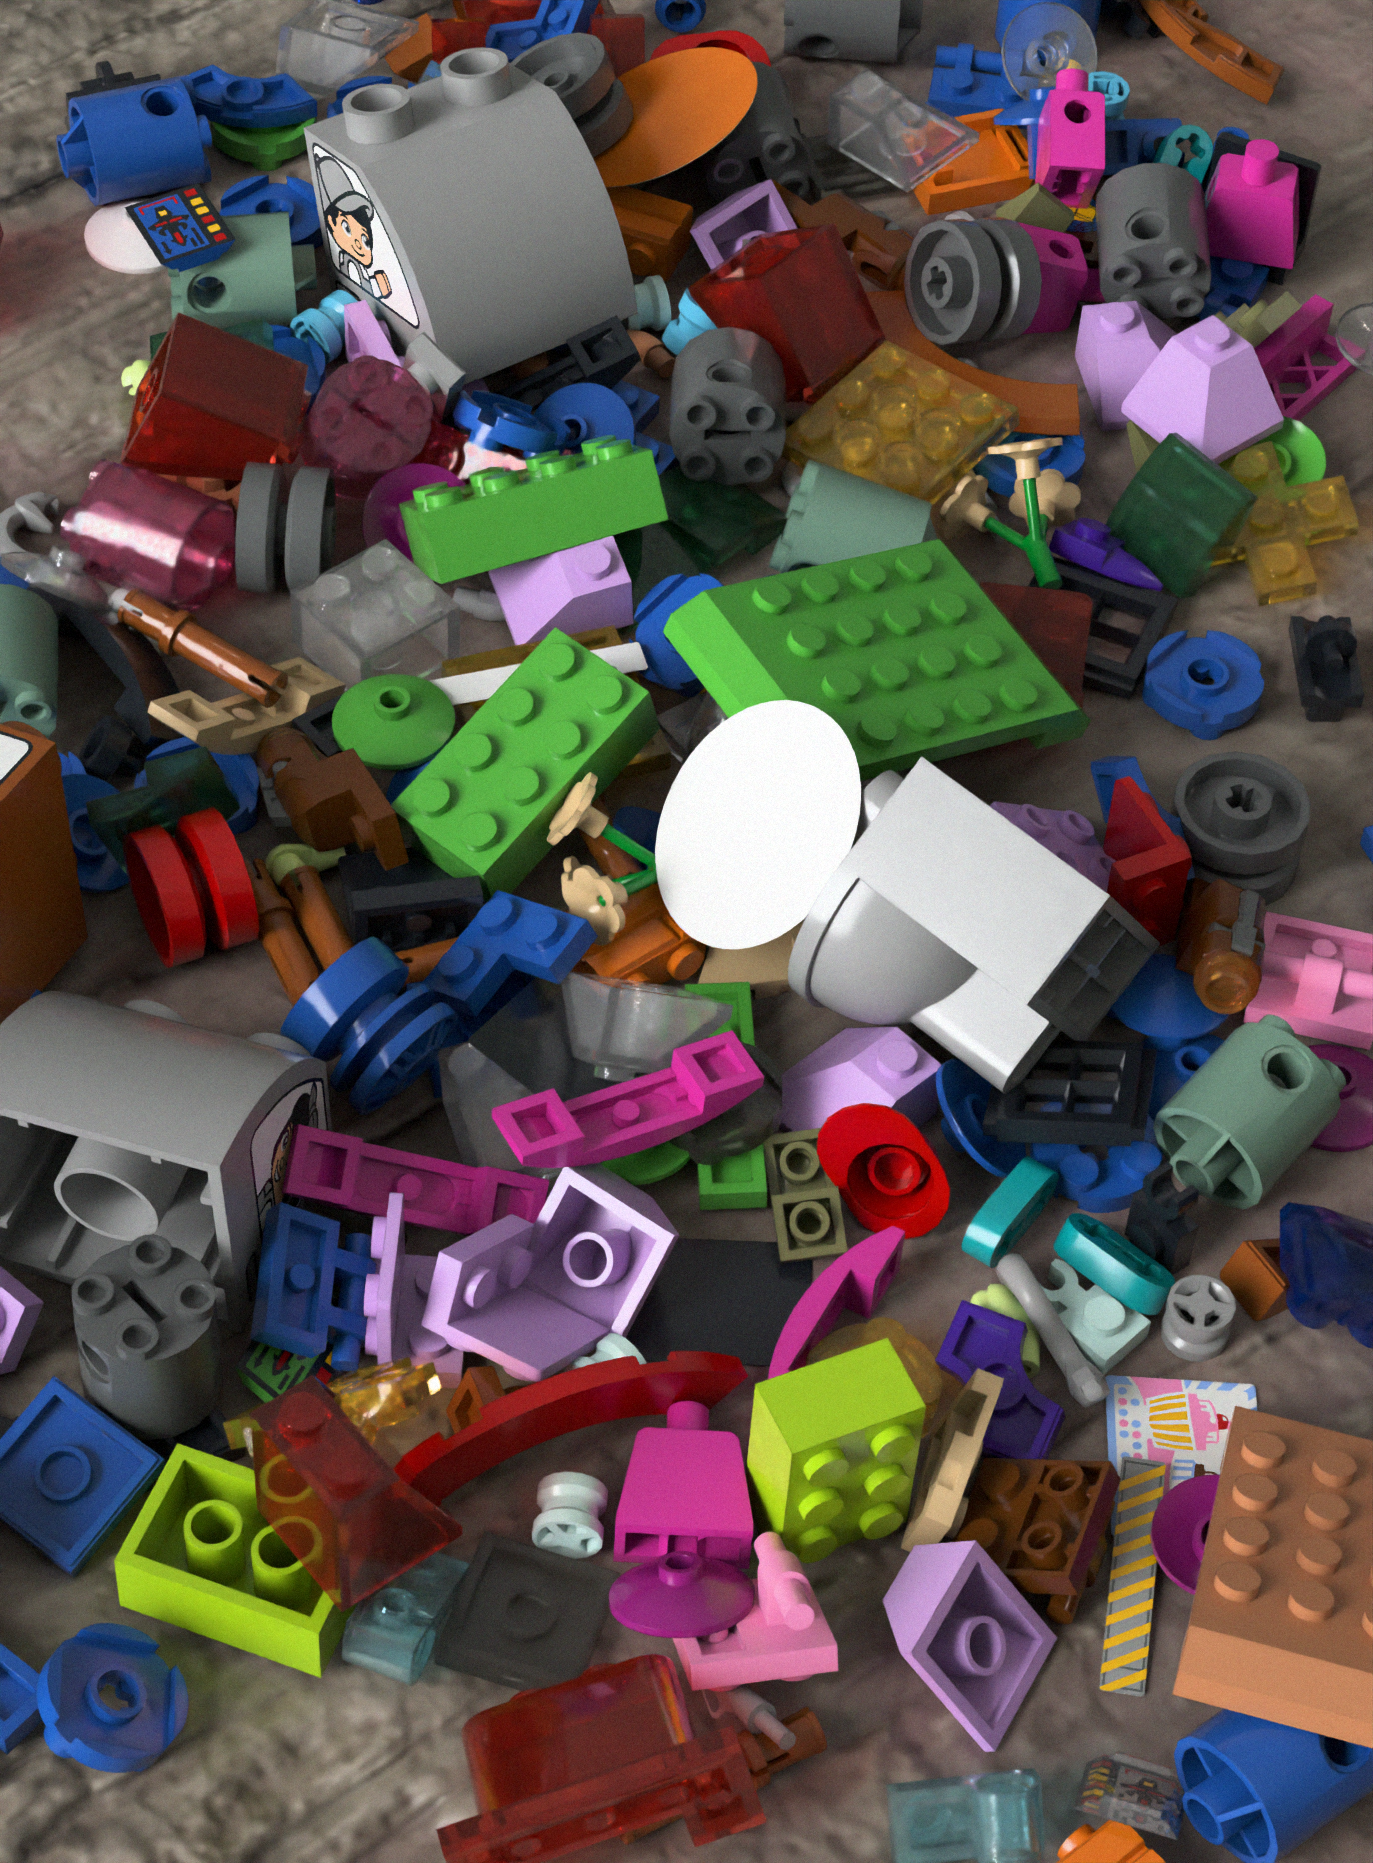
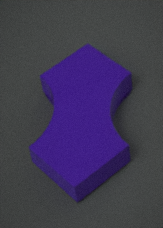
(1022, 1419)

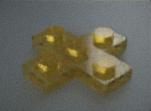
(1284, 524)
(380, 1390)

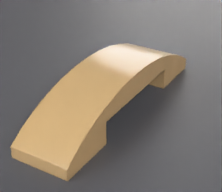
(240, 721)

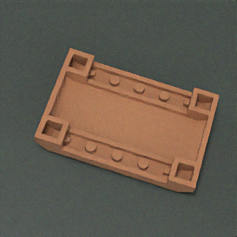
(1287, 1581)

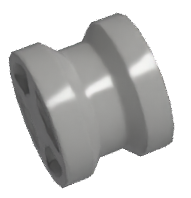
(1213, 1312)

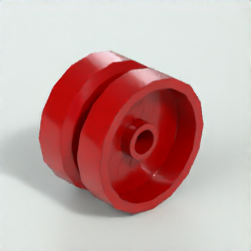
(191, 887)

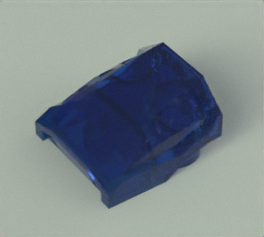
(1328, 1268)

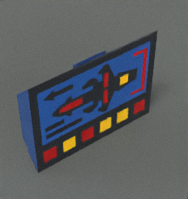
(182, 228)

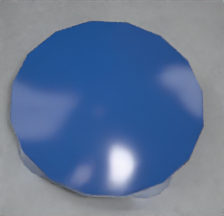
(1165, 1005)

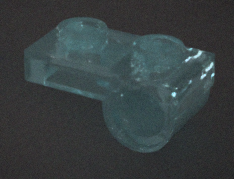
(399, 1622)
(968, 1817)

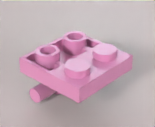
(1317, 980)
(777, 1640)

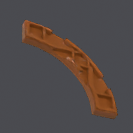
(1214, 49)
(1042, 406)

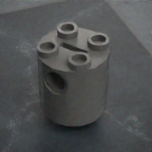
(851, 28)
(762, 145)
(1154, 240)
(728, 407)
(149, 1338)

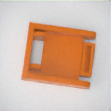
(984, 174)

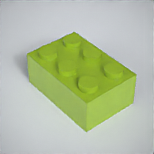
(834, 1450)
(220, 1568)

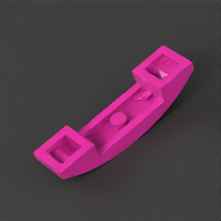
(632, 1115)
(437, 1193)
(851, 1282)

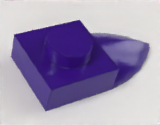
(1092, 546)

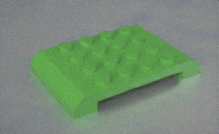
(886, 647)

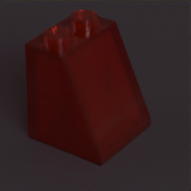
(802, 299)
(215, 405)
(342, 1493)

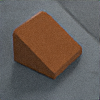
(414, 54)
(1257, 1278)

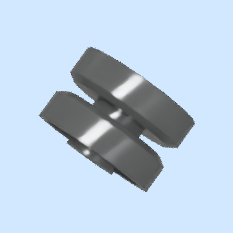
(586, 84)
(972, 280)
(280, 529)
(1243, 821)

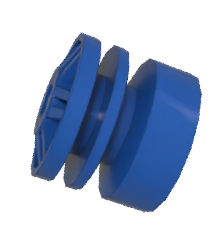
(381, 1036)

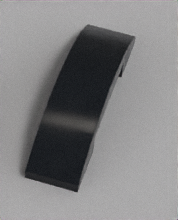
(598, 357)
(128, 656)

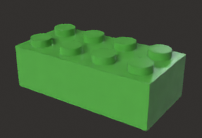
(532, 509)
(510, 767)

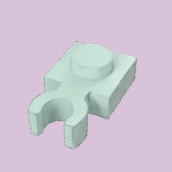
(1095, 1320)

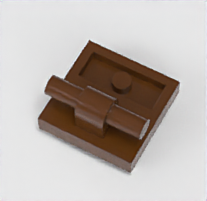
(1043, 1524)

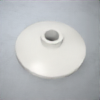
(116, 241)

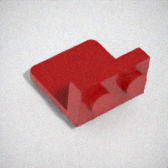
(1150, 861)

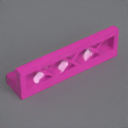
(1287, 357)

